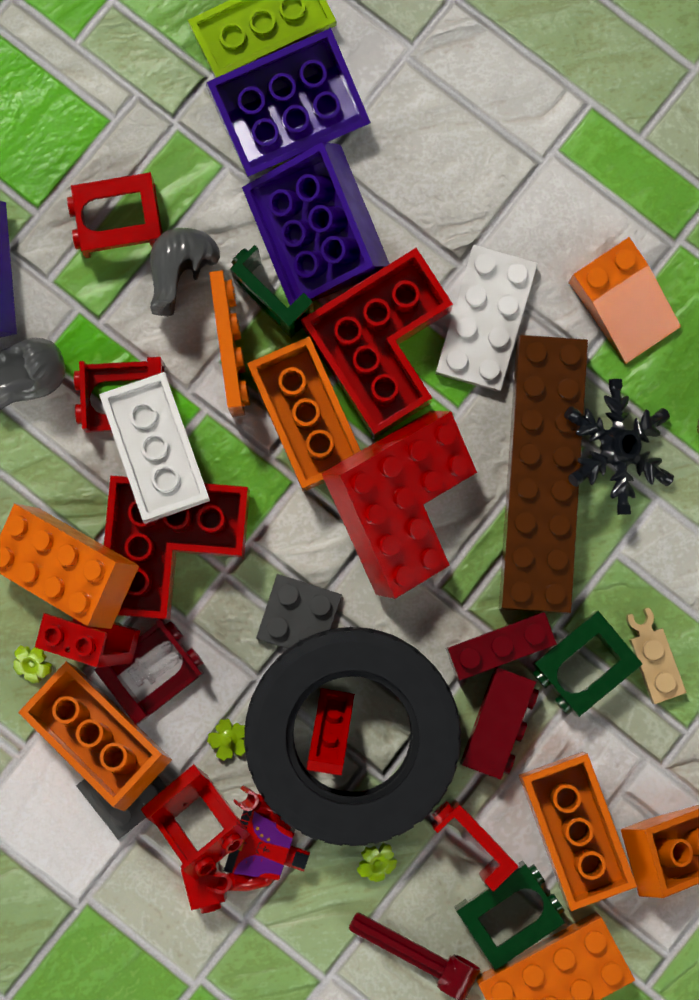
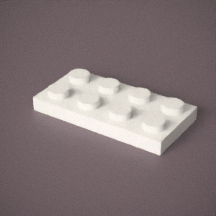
(486, 318)
(154, 447)

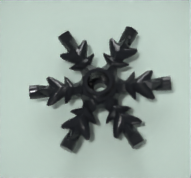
(619, 446)

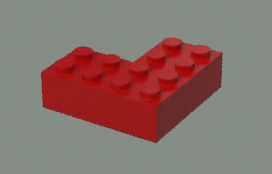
(362, 335)
(384, 498)
(206, 529)

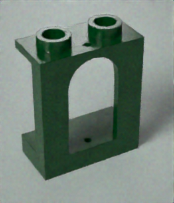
(286, 318)
(549, 663)
(521, 878)

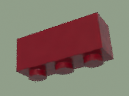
(501, 646)
(499, 723)

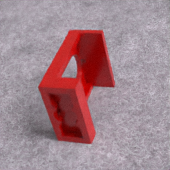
(94, 241)
(93, 374)
(87, 644)
(176, 799)
(501, 866)

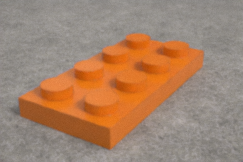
(229, 331)

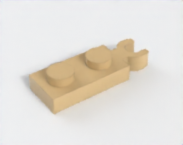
(658, 666)

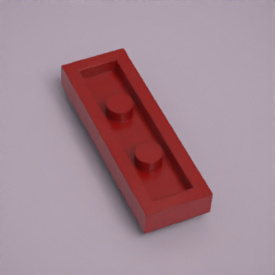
(330, 732)

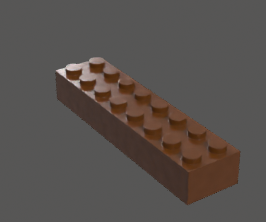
(542, 455)

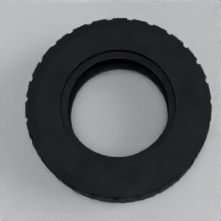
(357, 815)

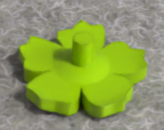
(31, 663)
(227, 739)
(377, 862)

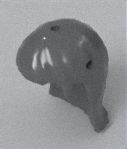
(171, 256)
(30, 370)

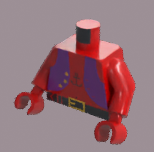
(263, 852)

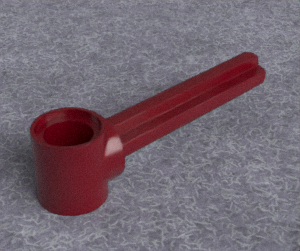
(454, 974)

